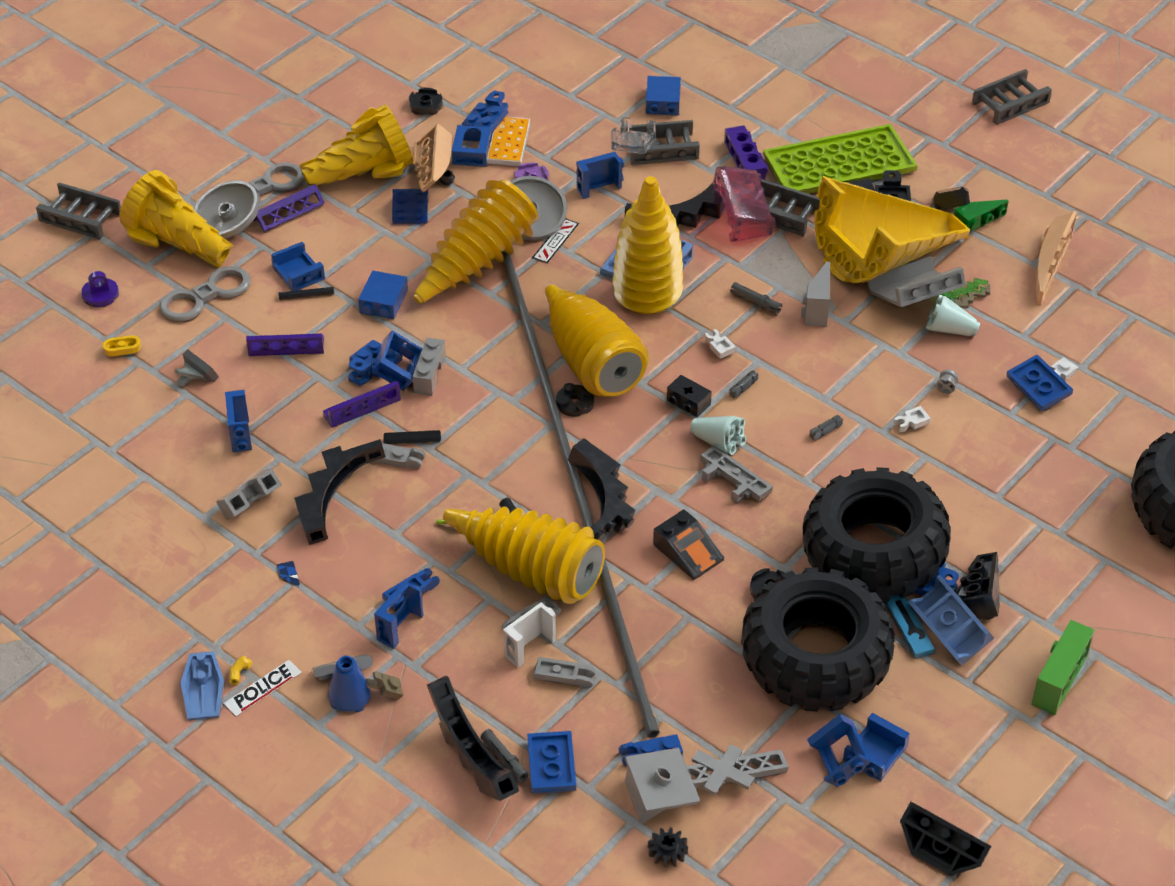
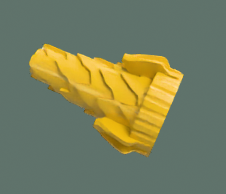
(372, 144)
(159, 212)

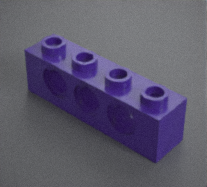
(744, 150)

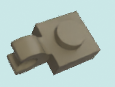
(388, 685)

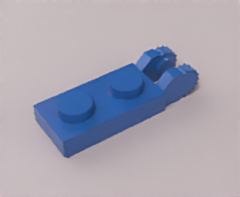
(420, 579)
(648, 746)

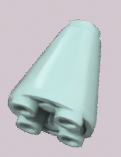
(951, 319)
(722, 432)

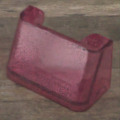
(744, 203)

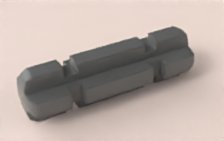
(743, 384)
(826, 427)

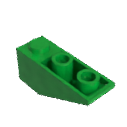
(981, 213)

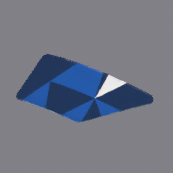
(288, 572)

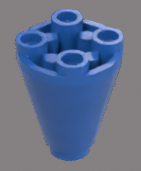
(348, 686)

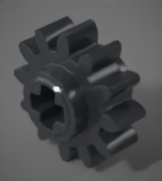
(668, 847)

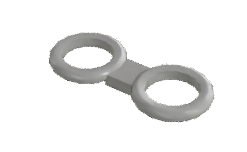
(265, 184)
(204, 293)

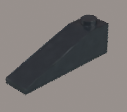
(981, 586)

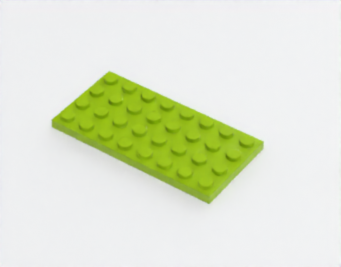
(840, 157)

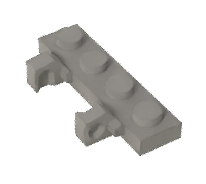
(746, 482)

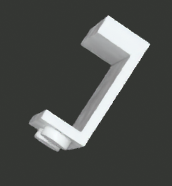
(525, 629)

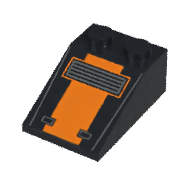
(687, 544)

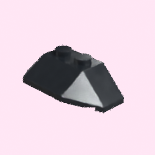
(941, 842)

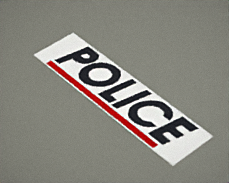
(262, 688)

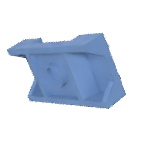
(952, 621)

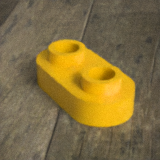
(122, 345)

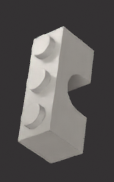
(430, 360)
(248, 492)

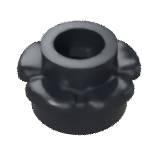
(447, 178)

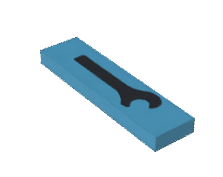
(909, 626)

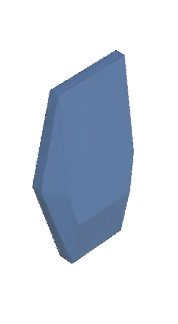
(202, 686)

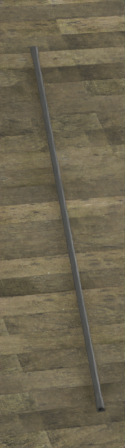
(648, 718)

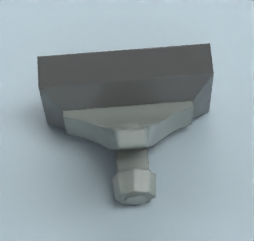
(194, 369)

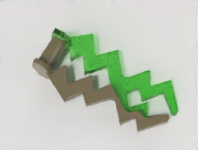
(969, 292)

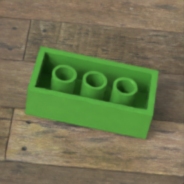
(1062, 667)

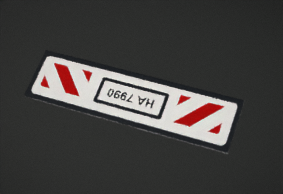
(555, 241)

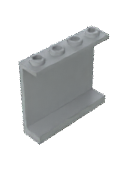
(915, 282)

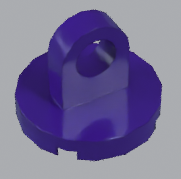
(99, 290)

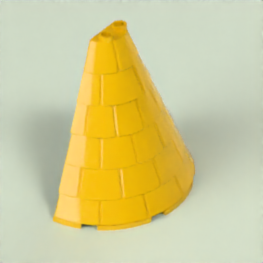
(876, 232)

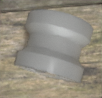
(947, 381)

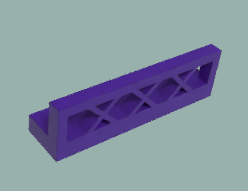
(290, 200)
(285, 344)
(362, 404)

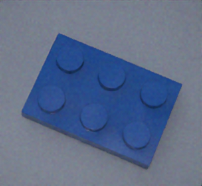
(1039, 382)
(551, 762)

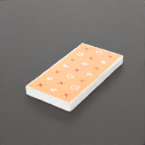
(509, 142)

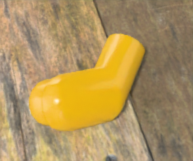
(235, 669)

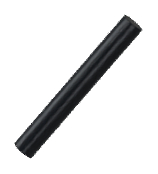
(306, 293)

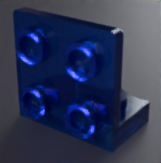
(410, 206)

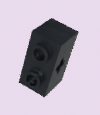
(689, 396)

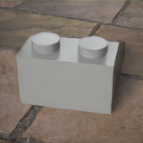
(817, 298)

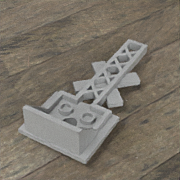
(655, 794)

